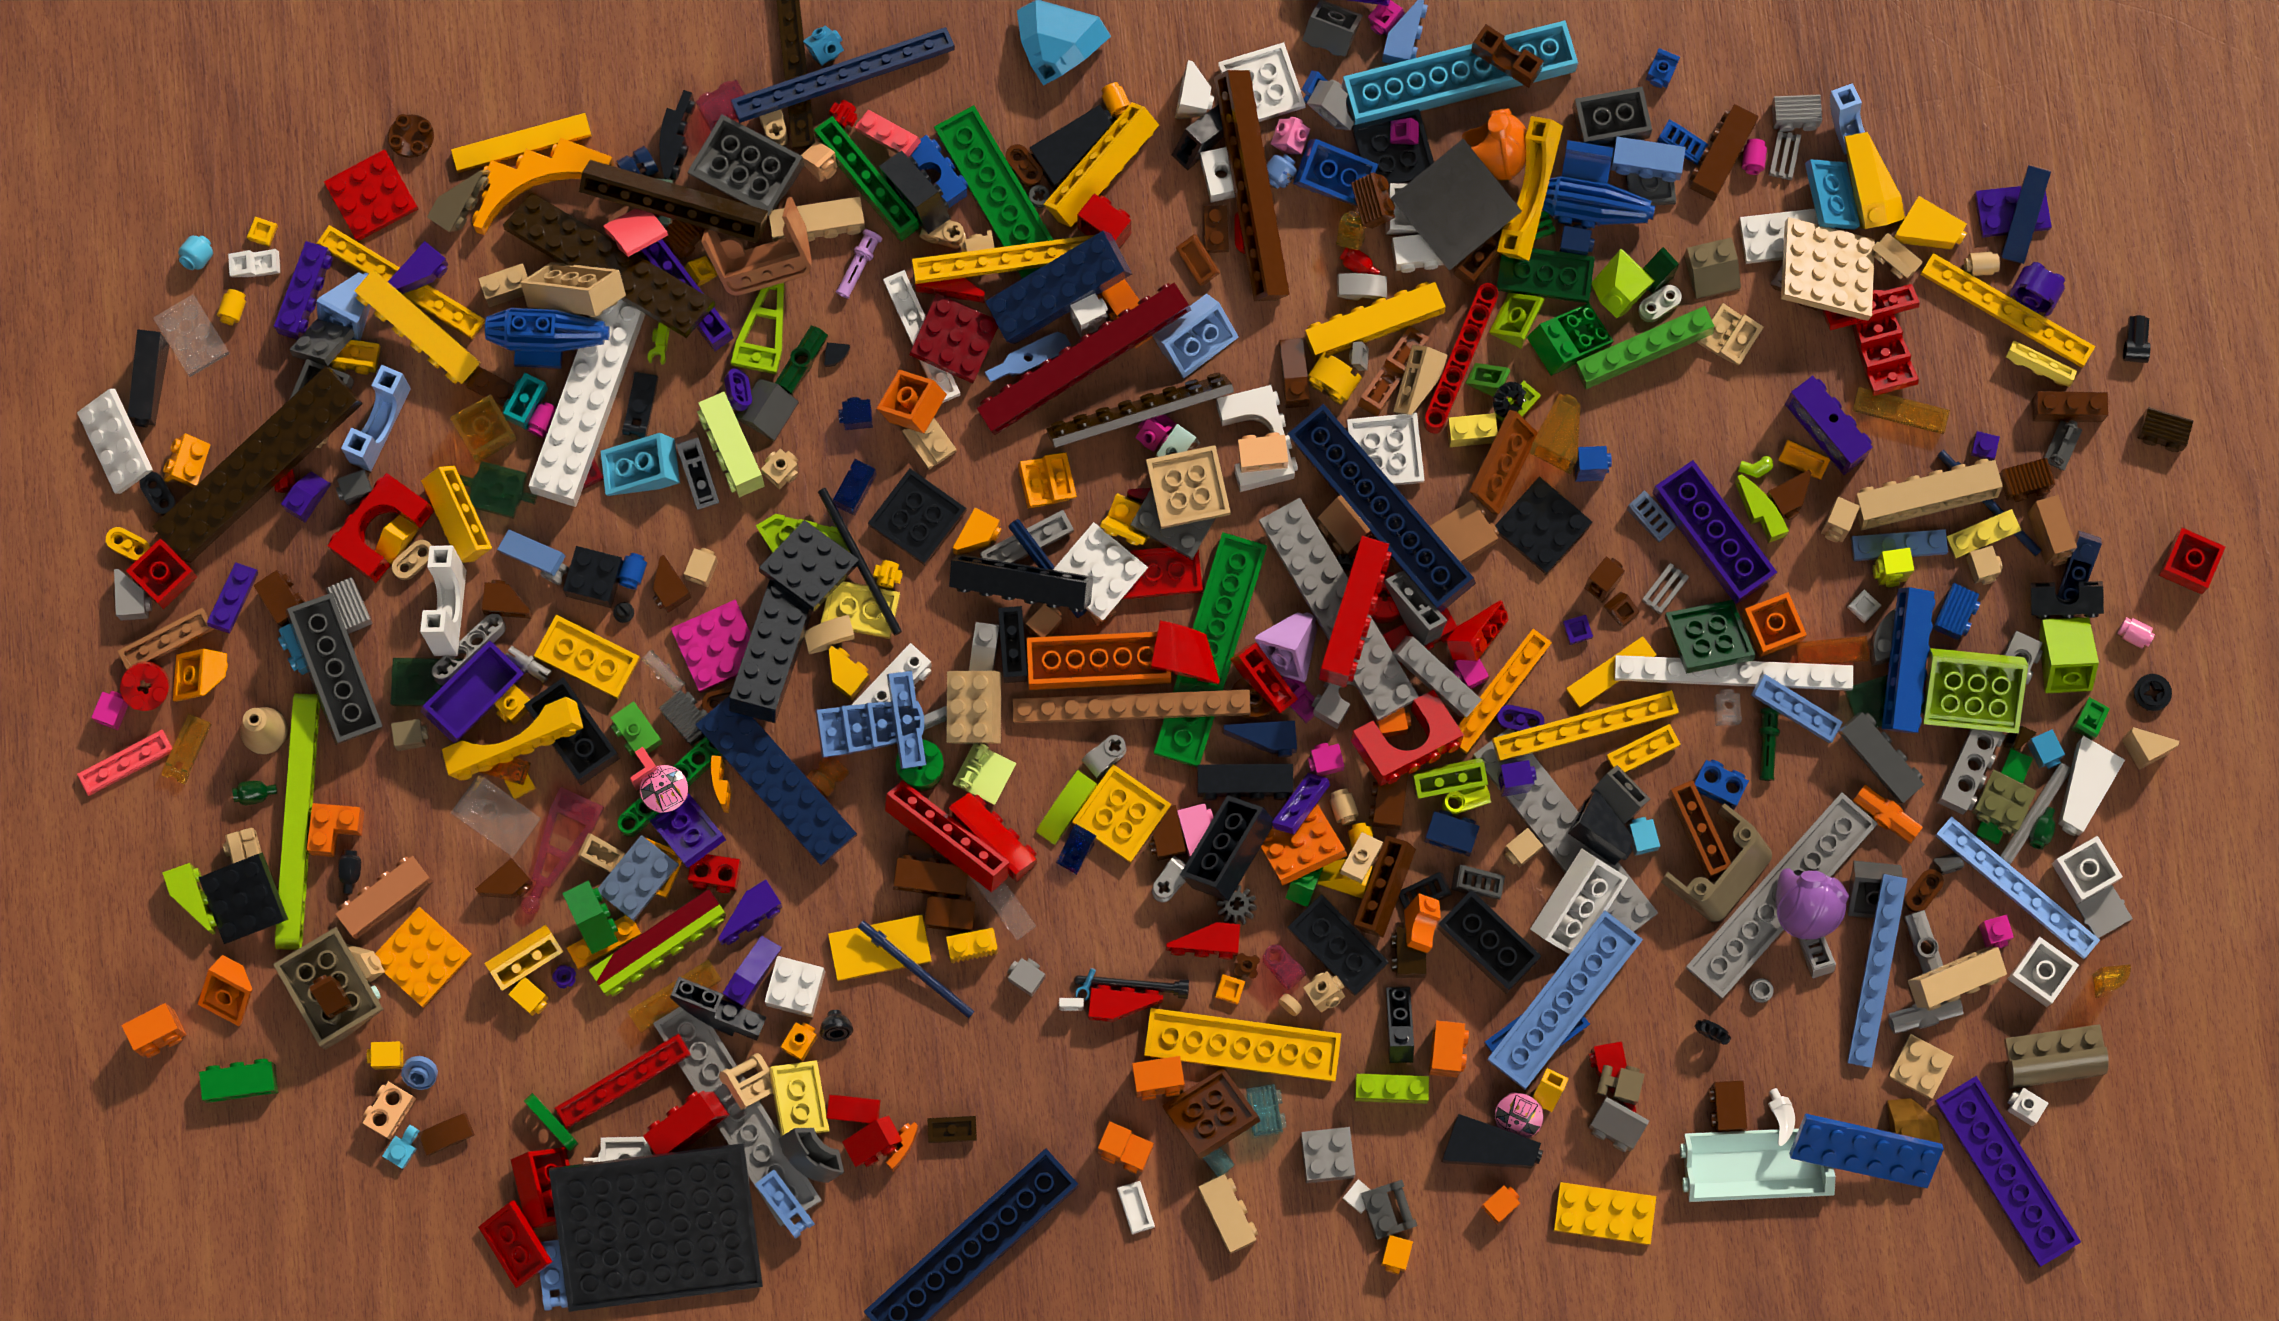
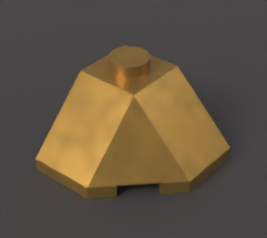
(1912, 1120)

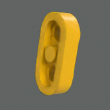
(129, 544)

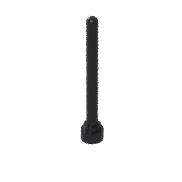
(1179, 988)

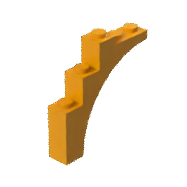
(532, 170)

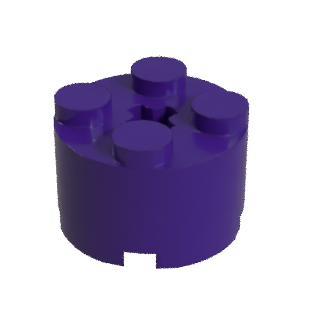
(2038, 288)

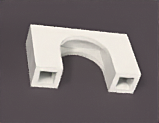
(1260, 406)
(442, 626)

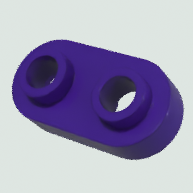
(738, 389)
(1520, 717)

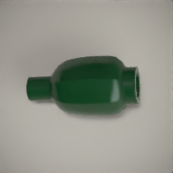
(252, 792)
(2043, 829)

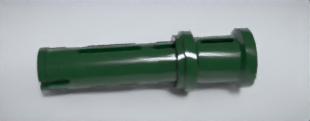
(1766, 731)

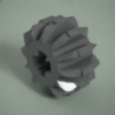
(1243, 911)

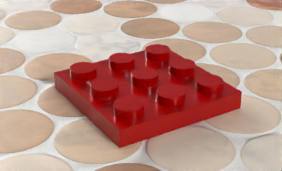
(371, 195)

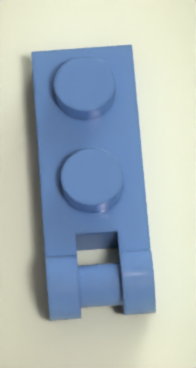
(784, 1203)
(553, 1278)

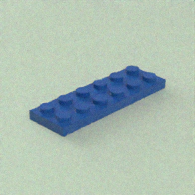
(1866, 1151)

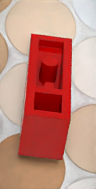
(953, 288)
(1263, 677)
(1613, 1056)

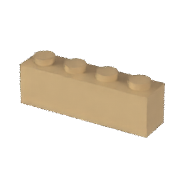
(824, 219)
(1957, 978)

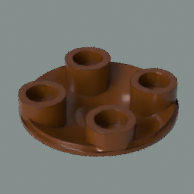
(410, 135)

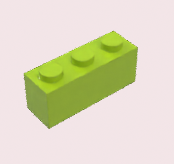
(1449, 778)
(1391, 1088)

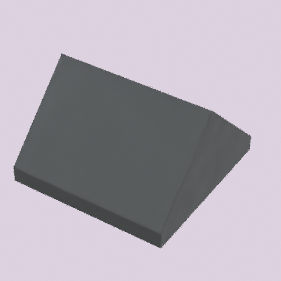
(769, 409)

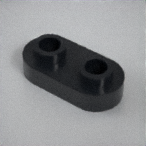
(158, 494)

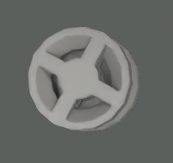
(557, 579)

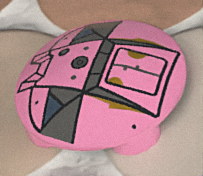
(664, 789)
(1519, 1114)

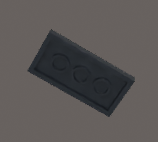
(1338, 945)

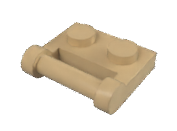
(751, 1089)

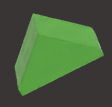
(1488, 378)

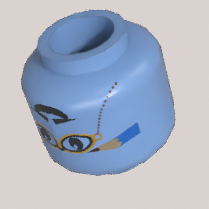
(1281, 171)

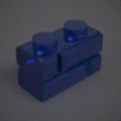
(854, 487)

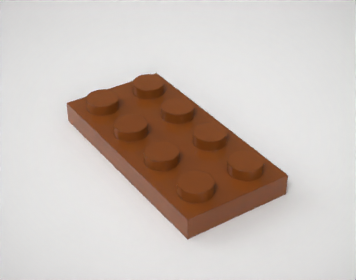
(1503, 462)

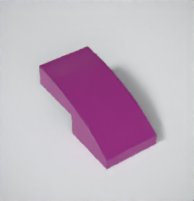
(1303, 705)

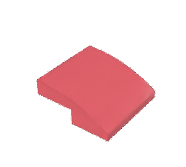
(635, 231)

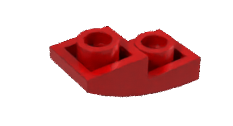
(853, 1109)

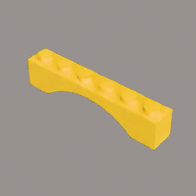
(1541, 149)
(555, 721)

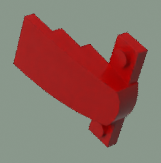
(1881, 340)

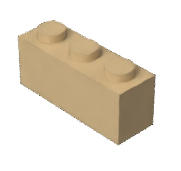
(1228, 1213)

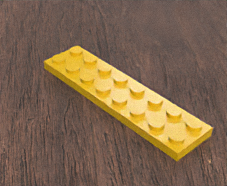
(1243, 1045)

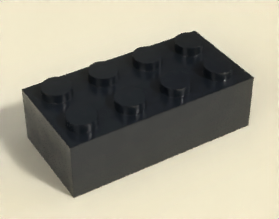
(588, 749)
(1227, 848)
(1488, 941)

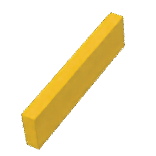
(1603, 676)

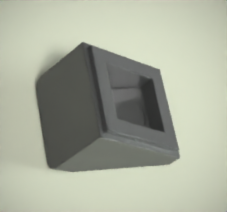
(1948, 863)

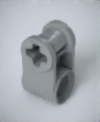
(1102, 758)
(1171, 878)

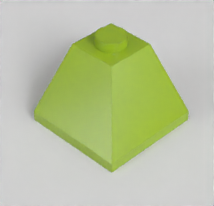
(1621, 284)

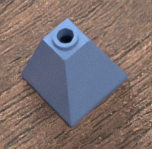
(342, 307)

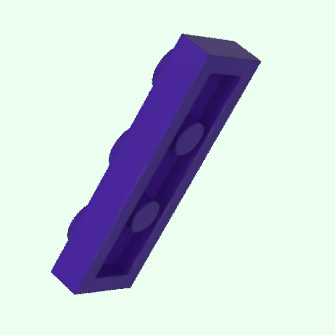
(232, 597)
(1301, 803)

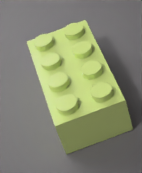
(731, 444)

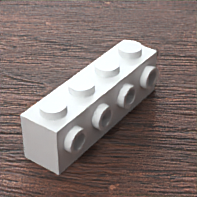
(908, 660)

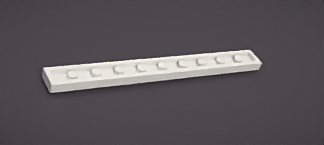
(1741, 674)

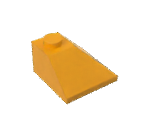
(198, 673)

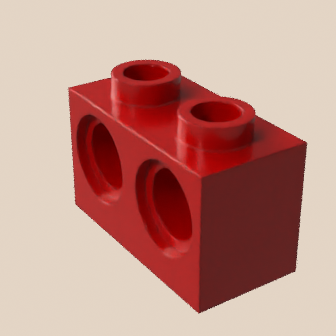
(716, 866)

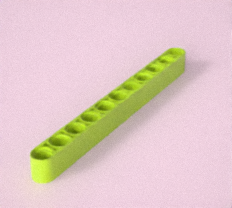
(297, 819)

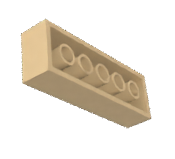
(1928, 494)

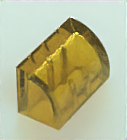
(2109, 979)

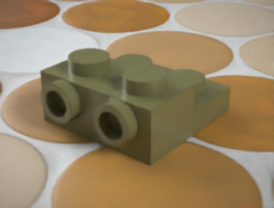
(2004, 802)

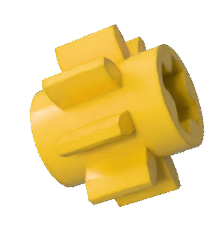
(887, 574)

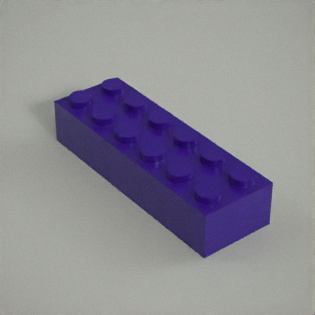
(1714, 532)

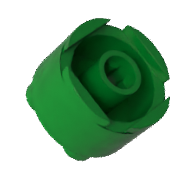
(929, 775)

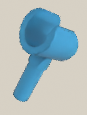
(1086, 985)

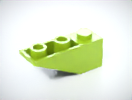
(186, 890)

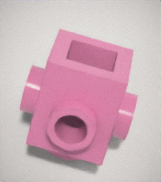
(1290, 135)

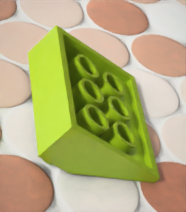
(1974, 690)

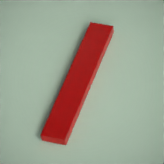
(622, 1081)

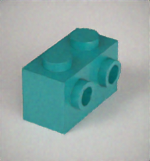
(525, 399)

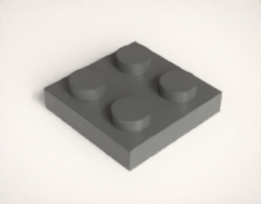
(322, 342)

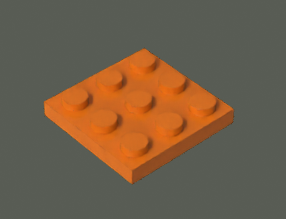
(1305, 851)

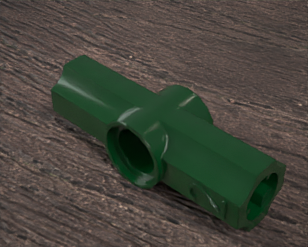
(808, 347)

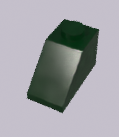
(1661, 269)

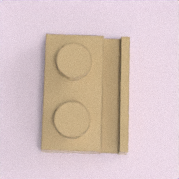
(932, 445)

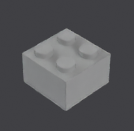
(1327, 1155)

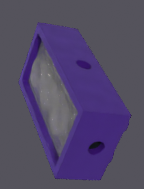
(1829, 425)

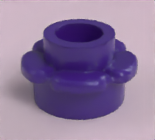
(564, 970)

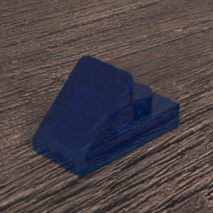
(1076, 849)

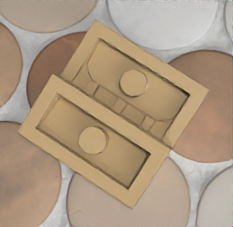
(1732, 335)

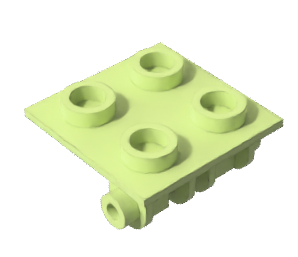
(984, 773)

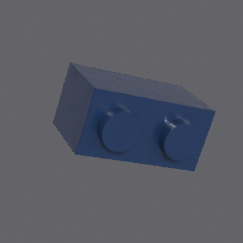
(1452, 833)

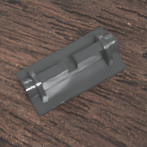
(2063, 444)

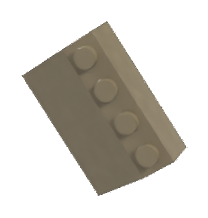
(328, 957)

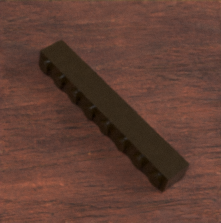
(673, 201)

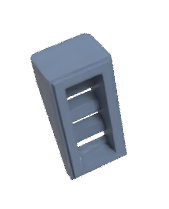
(1657, 511)

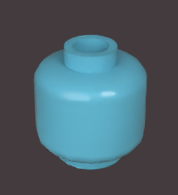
(195, 252)

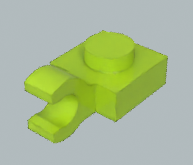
(660, 337)

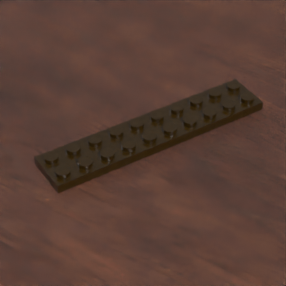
(576, 243)

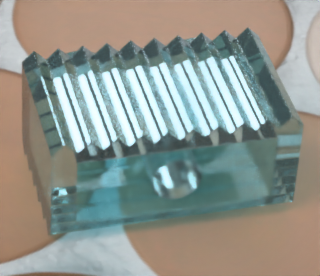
(1265, 1103)

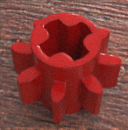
(844, 113)

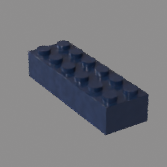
(1057, 285)

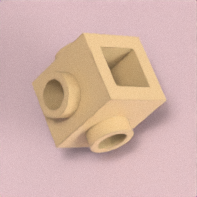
(777, 475)
(1325, 991)

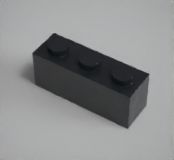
(1012, 644)

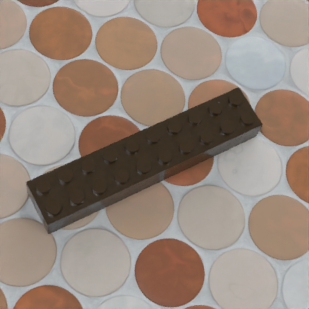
(257, 464)

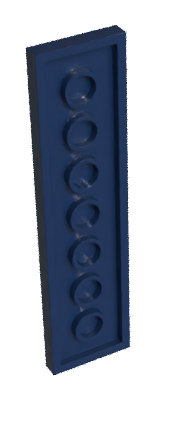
(777, 781)

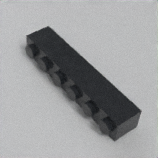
(1021, 582)

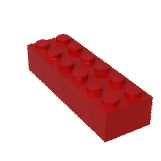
(1352, 618)

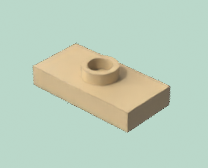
(1361, 857)

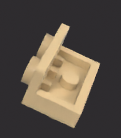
(1897, 256)

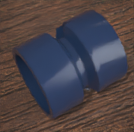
(641, 155)

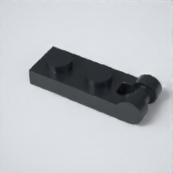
(640, 404)

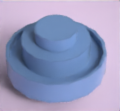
(419, 1072)

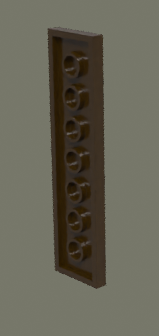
(1132, 412)

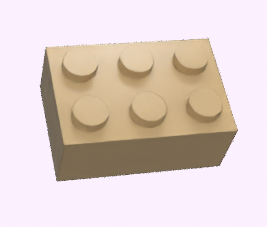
(973, 707)

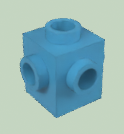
(824, 45)

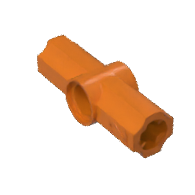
(1887, 814)

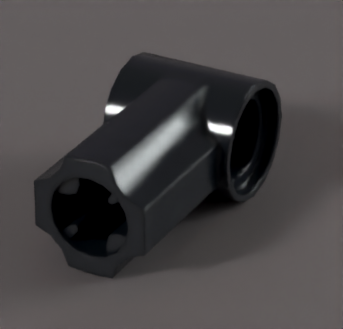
(2137, 345)

